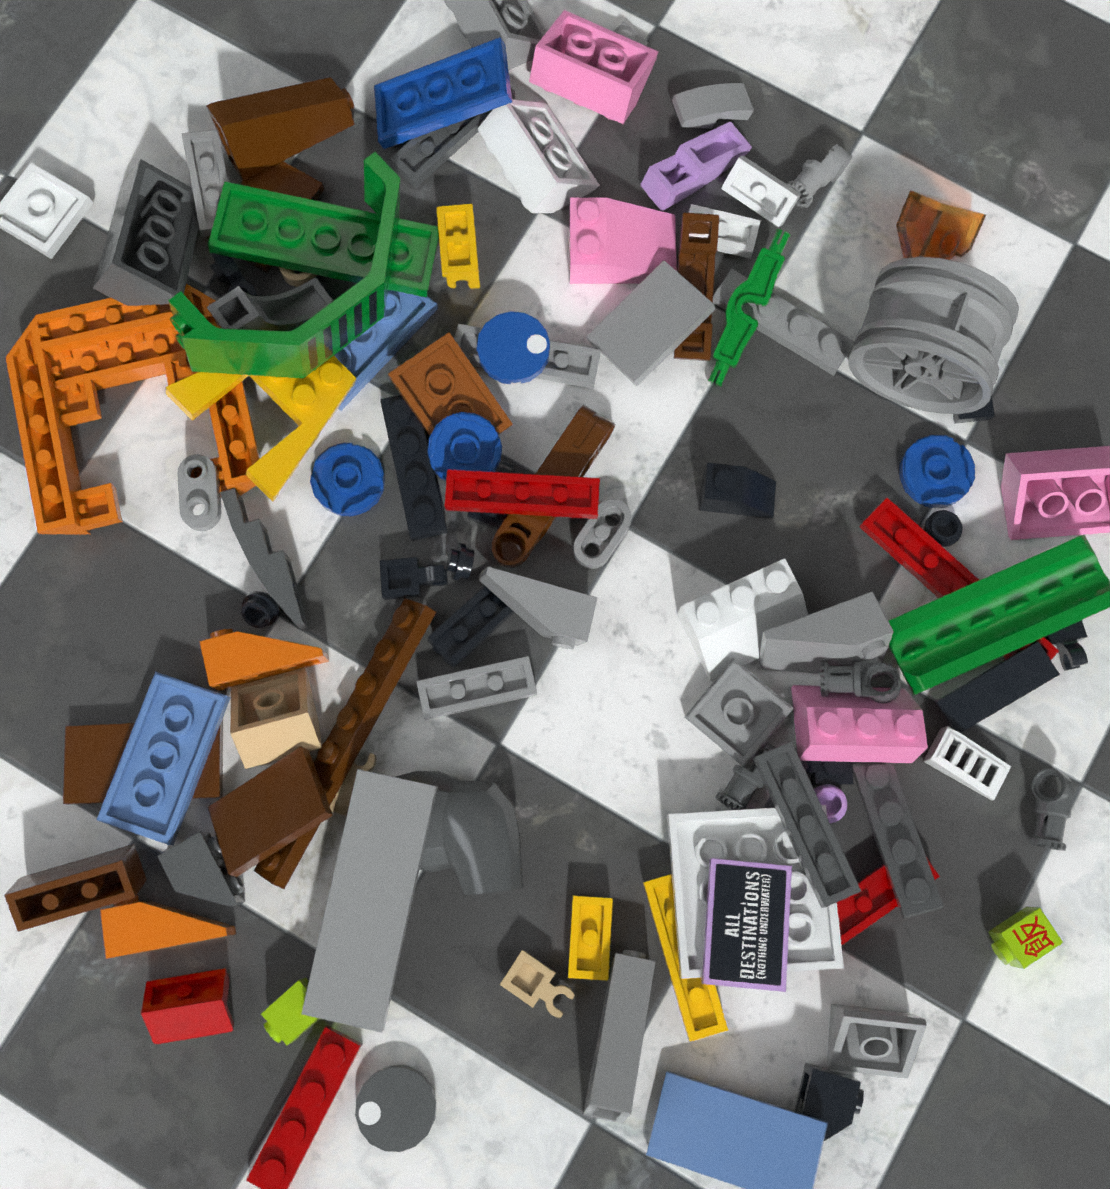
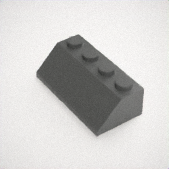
(149, 239)

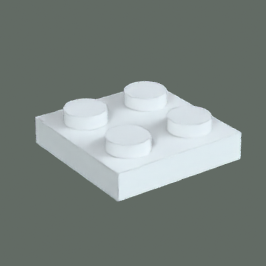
(42, 210)

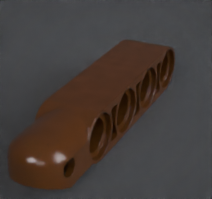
(569, 457)

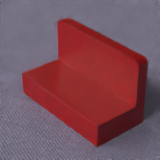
(187, 1006)

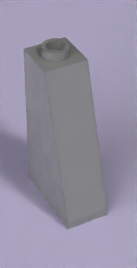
(620, 1038)

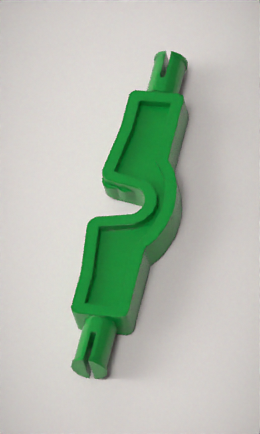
(754, 290)

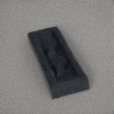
(997, 687)

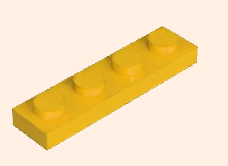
(696, 1001)

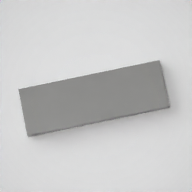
(369, 900)

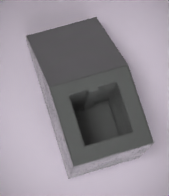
(200, 871)

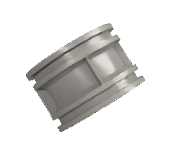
(934, 335)

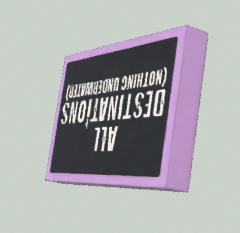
(747, 925)

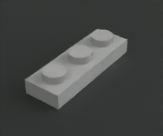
(206, 175)
(476, 688)

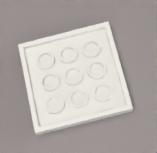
(746, 837)

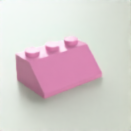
(592, 66)
(1057, 492)
(857, 727)

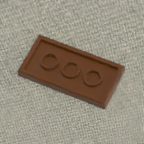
(94, 755)

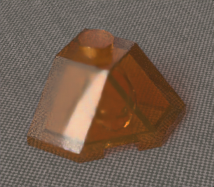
(936, 227)

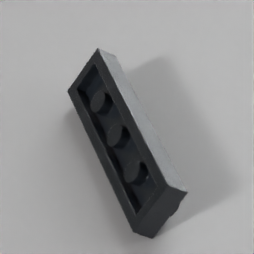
(413, 470)

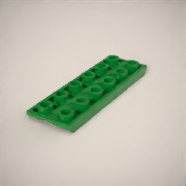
(999, 614)

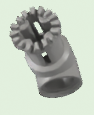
(819, 174)

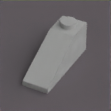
(547, 608)

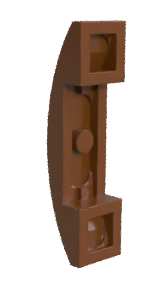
(697, 266)

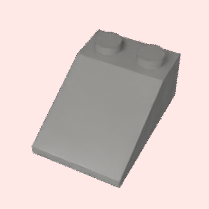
(835, 635)

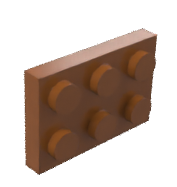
(444, 383)

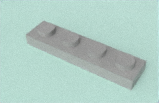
(791, 327)
(566, 362)

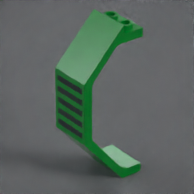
(323, 335)

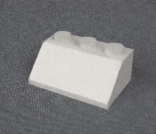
(536, 156)
(733, 618)

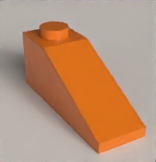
(244, 657)
(149, 926)

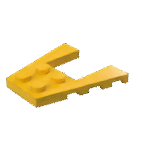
(305, 400)

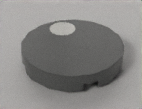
(396, 1108)

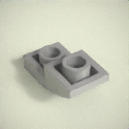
(706, 104)

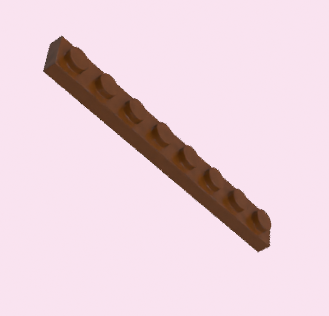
(355, 723)

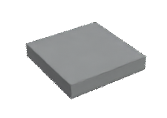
(738, 712)

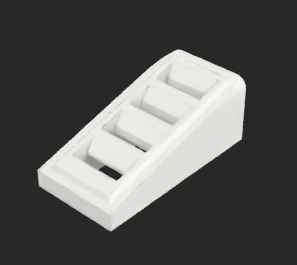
(939, 748)

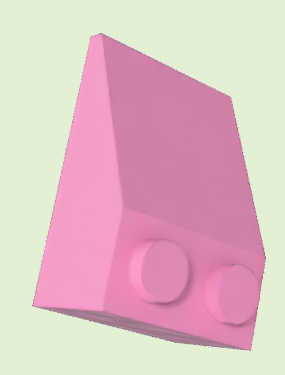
(618, 241)

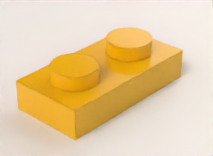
(590, 938)

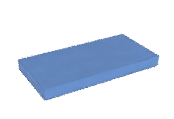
(378, 344)
(163, 759)
(735, 1136)

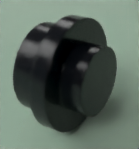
(944, 527)
(460, 562)
(259, 609)

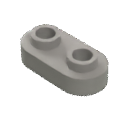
(199, 490)
(601, 535)

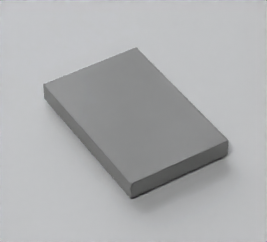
(651, 323)

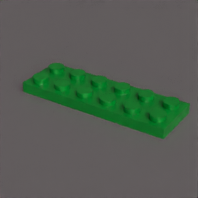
(318, 238)

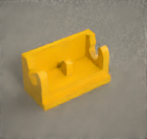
(458, 244)

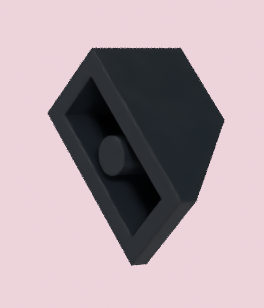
(737, 491)
(829, 1097)

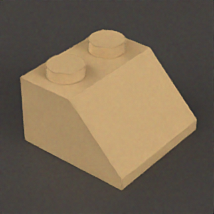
(273, 718)

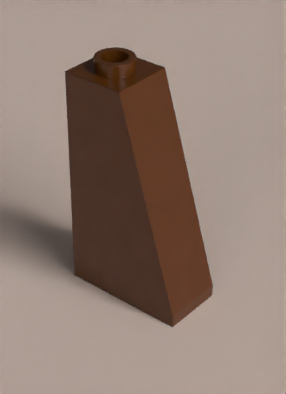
(279, 123)

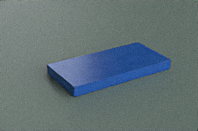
(442, 93)

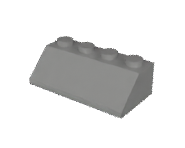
(490, 19)

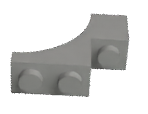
(270, 313)

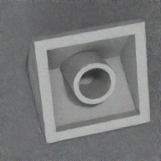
(873, 1040)

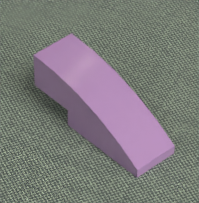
(694, 165)

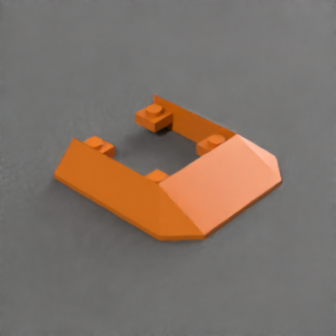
(55, 385)

